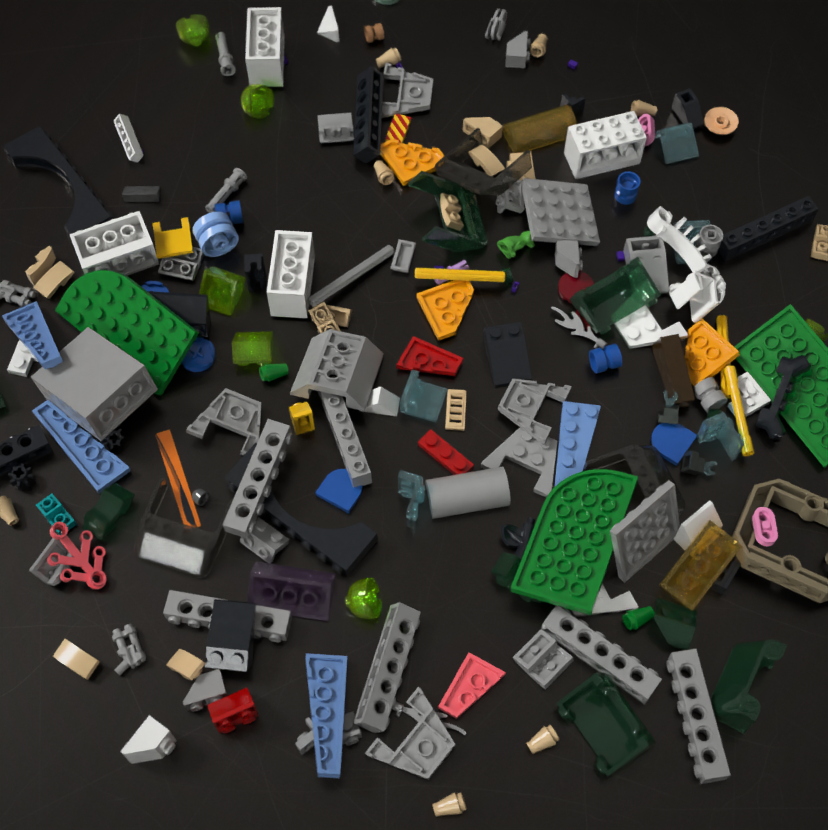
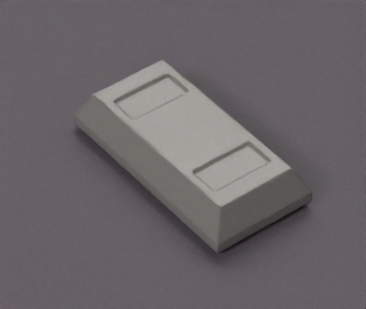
(403, 256)

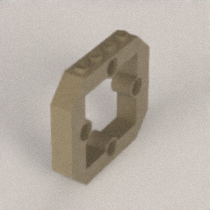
(767, 565)

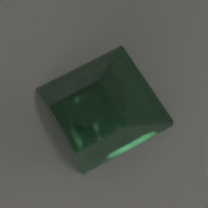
(675, 622)

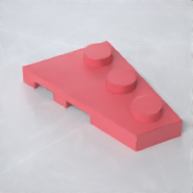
(469, 684)

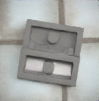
(543, 659)

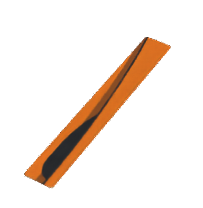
(177, 479)

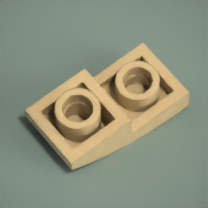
(483, 156)
(450, 210)
(820, 243)
(45, 260)
(53, 278)
(323, 318)
(76, 659)
(186, 664)

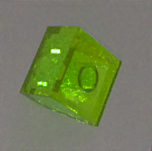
(222, 289)
(252, 348)

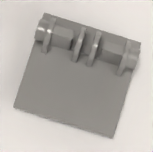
(335, 127)

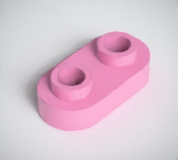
(648, 127)
(765, 528)

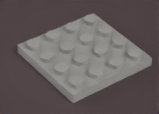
(559, 211)
(645, 531)

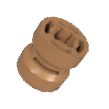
(374, 32)

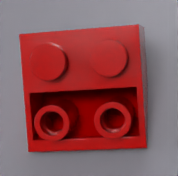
(232, 711)

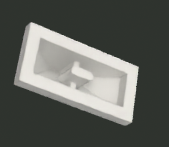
(329, 26)

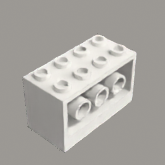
(265, 46)
(604, 144)
(116, 246)
(291, 274)

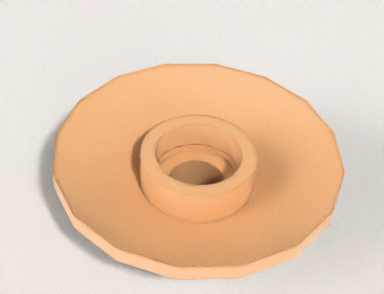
(721, 120)

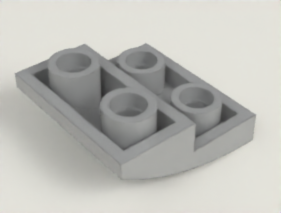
(182, 266)

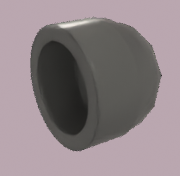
(200, 496)

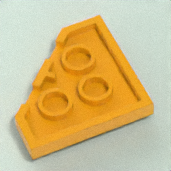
(409, 159)
(446, 306)
(706, 352)

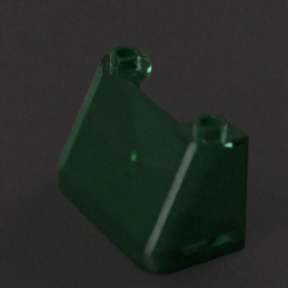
(616, 296)
(731, 698)
(606, 722)

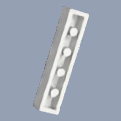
(128, 138)

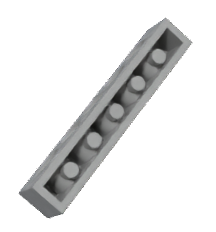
(272, 432)
(346, 438)
(178, 601)
(689, 661)
(605, 664)
(372, 694)

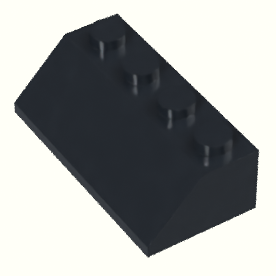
(189, 307)

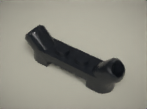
(787, 369)

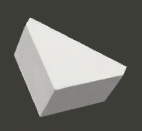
(382, 402)

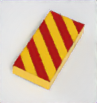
(398, 128)

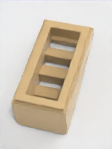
(455, 397)

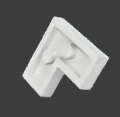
(21, 361)
(751, 394)

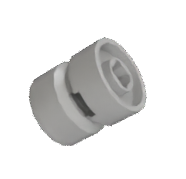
(712, 238)
(708, 392)

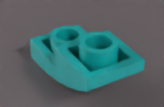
(55, 512)

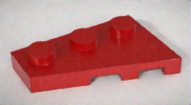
(429, 358)

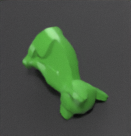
(513, 243)

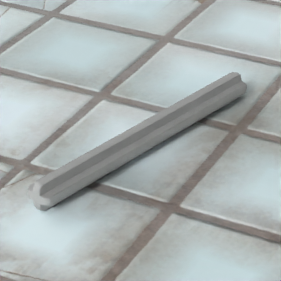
(350, 276)

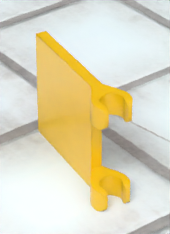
(174, 241)

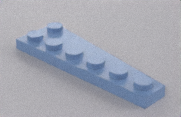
(34, 333)
(575, 437)
(89, 456)
(327, 698)

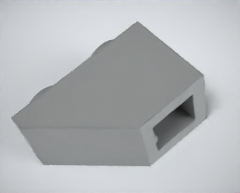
(517, 51)
(568, 257)
(205, 690)

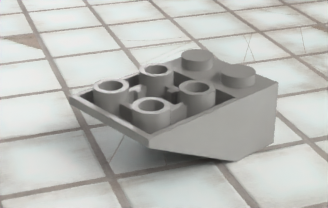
(653, 257)

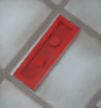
(445, 453)

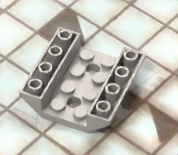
(354, 367)

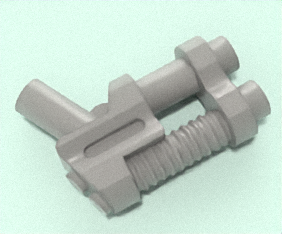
(9, 290)
(132, 654)

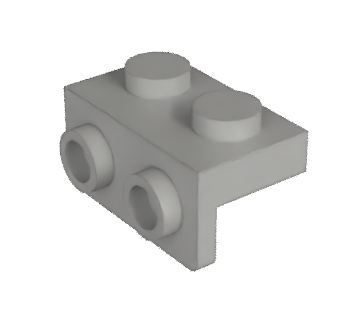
(265, 541)
(45, 572)

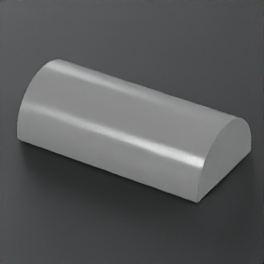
(468, 492)

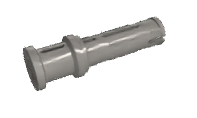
(225, 59)
(230, 185)

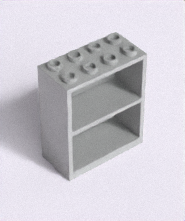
(95, 383)

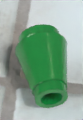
(272, 371)
(637, 617)

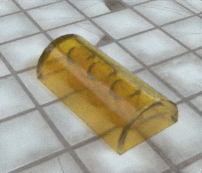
(539, 129)
(700, 565)

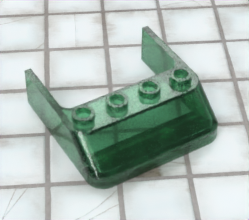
(472, 234)

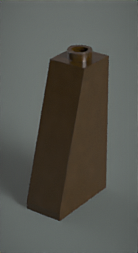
(673, 369)

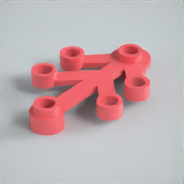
(78, 558)

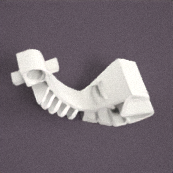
(704, 285)

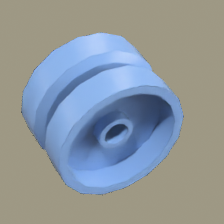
(215, 234)

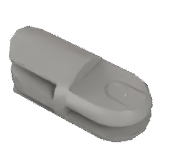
(497, 25)

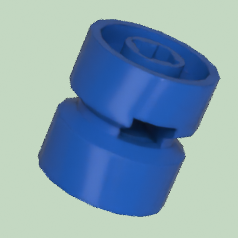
(627, 187)
(235, 211)
(605, 358)

